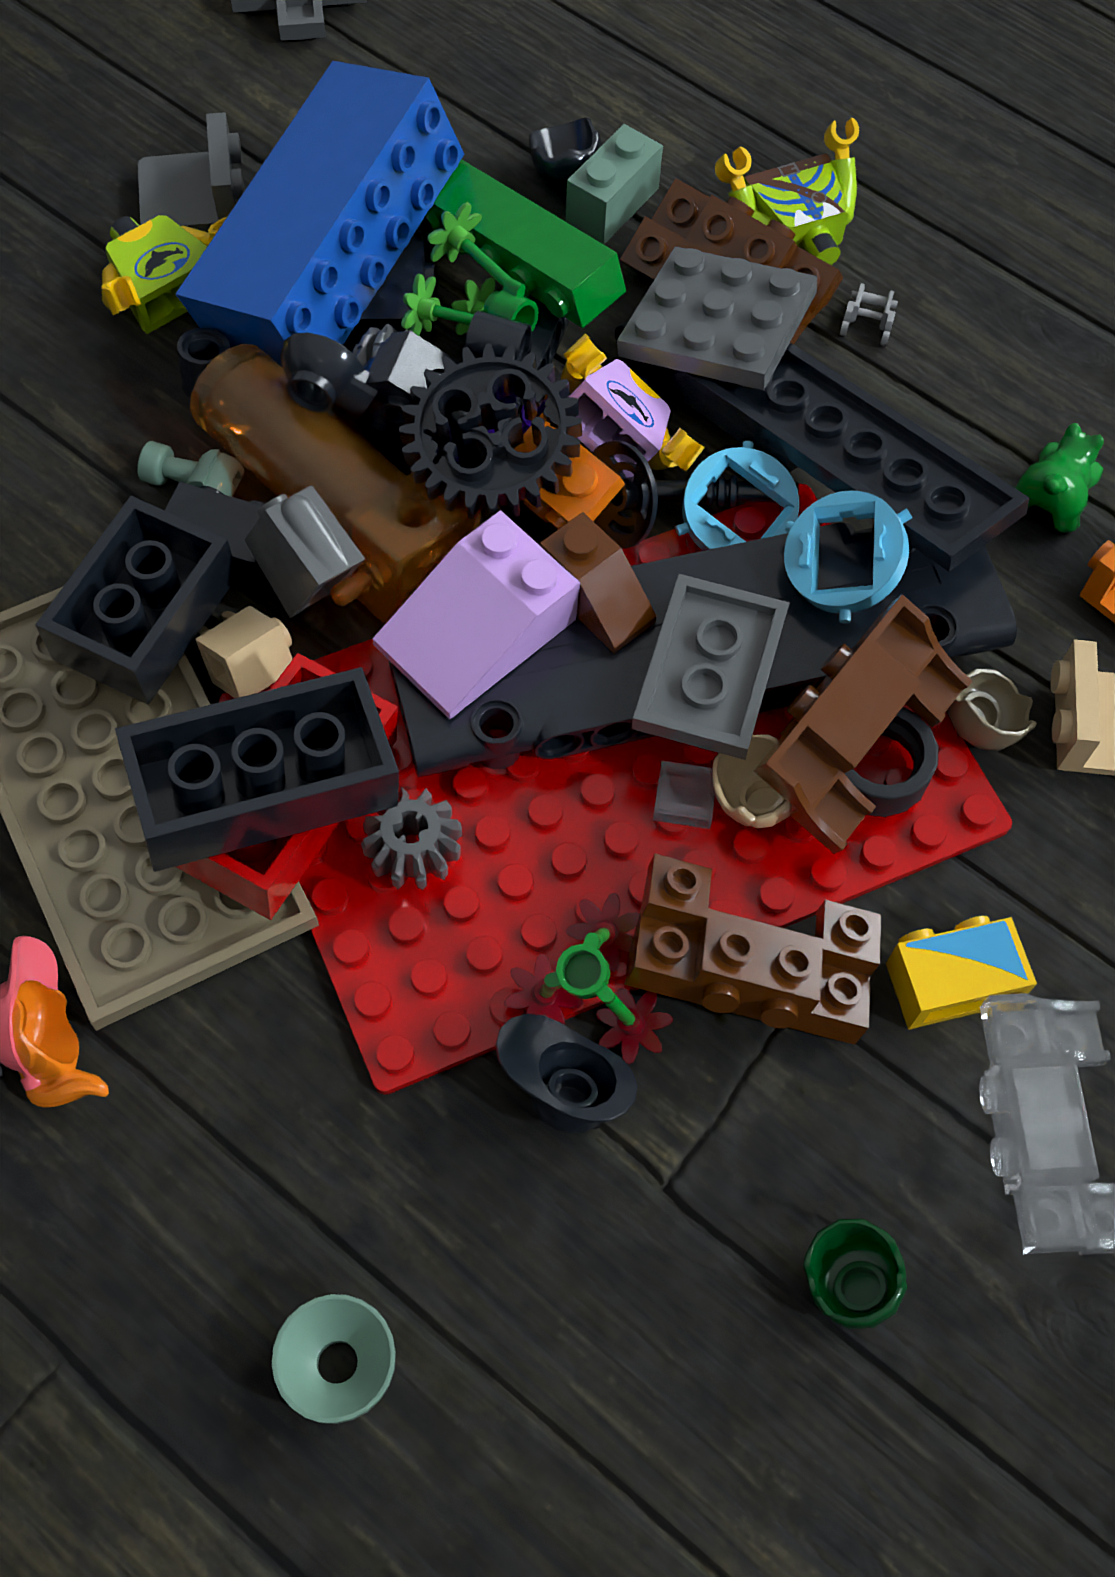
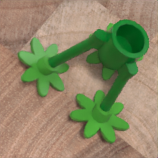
(451, 240)

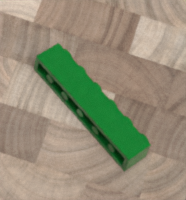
(551, 257)

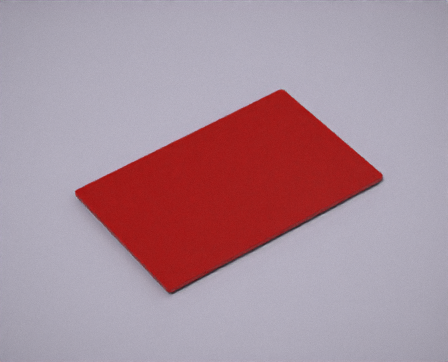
(433, 966)

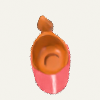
(36, 1030)

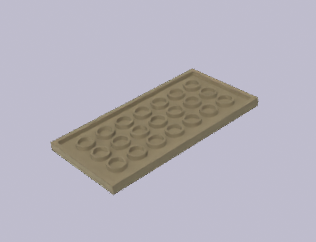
(77, 831)

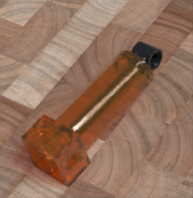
(246, 408)

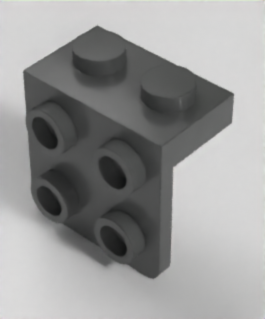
(194, 186)

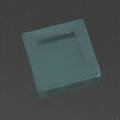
(685, 795)

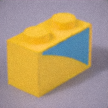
(957, 969)

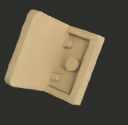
(1084, 712)

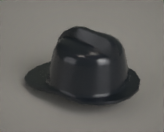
(567, 1075)

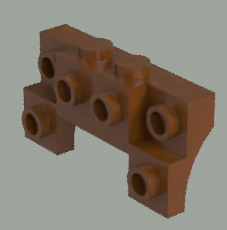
(728, 230)
(849, 710)
(752, 966)

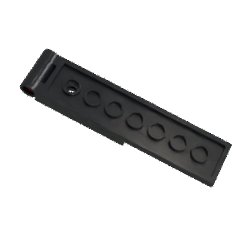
(857, 444)

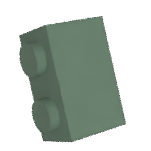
(613, 183)

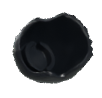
(563, 150)

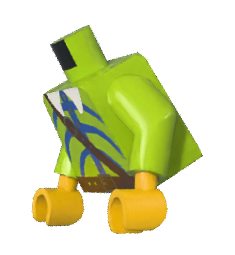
(806, 196)

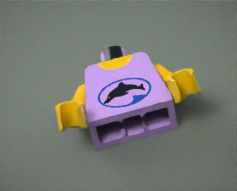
(624, 408)

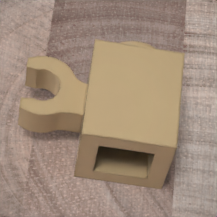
(245, 651)

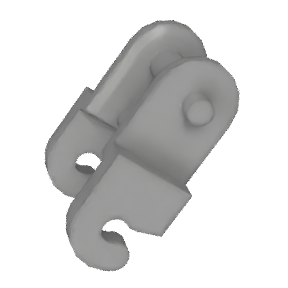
(886, 317)

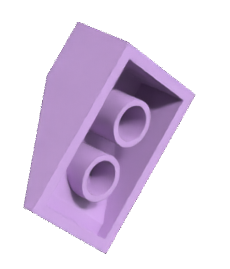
(479, 614)

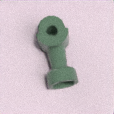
(213, 468)

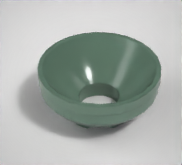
(305, 1337)

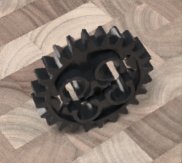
(477, 389)

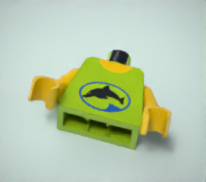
(150, 266)

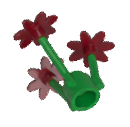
(586, 973)

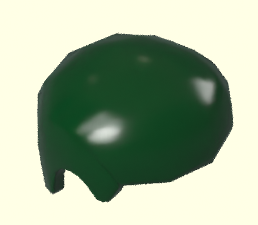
(855, 1273)

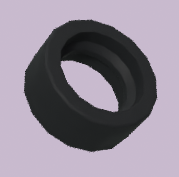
(921, 744)

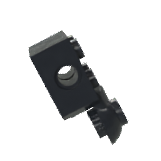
(371, 395)

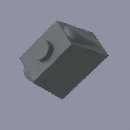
(302, 549)

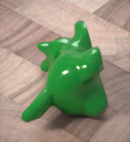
(1063, 477)

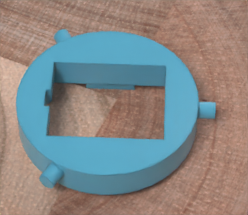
(757, 468)
(889, 560)

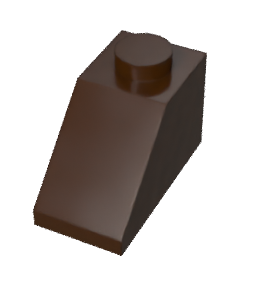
(609, 591)

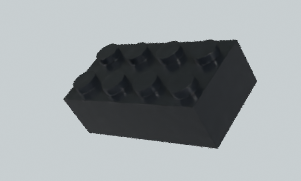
(258, 768)

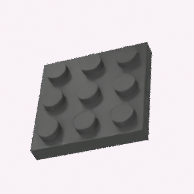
(718, 317)

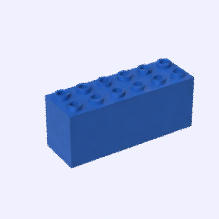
(326, 211)

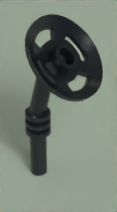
(644, 489)

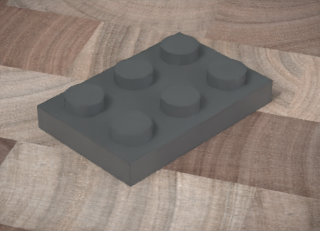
(710, 666)

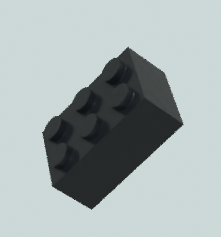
(138, 599)

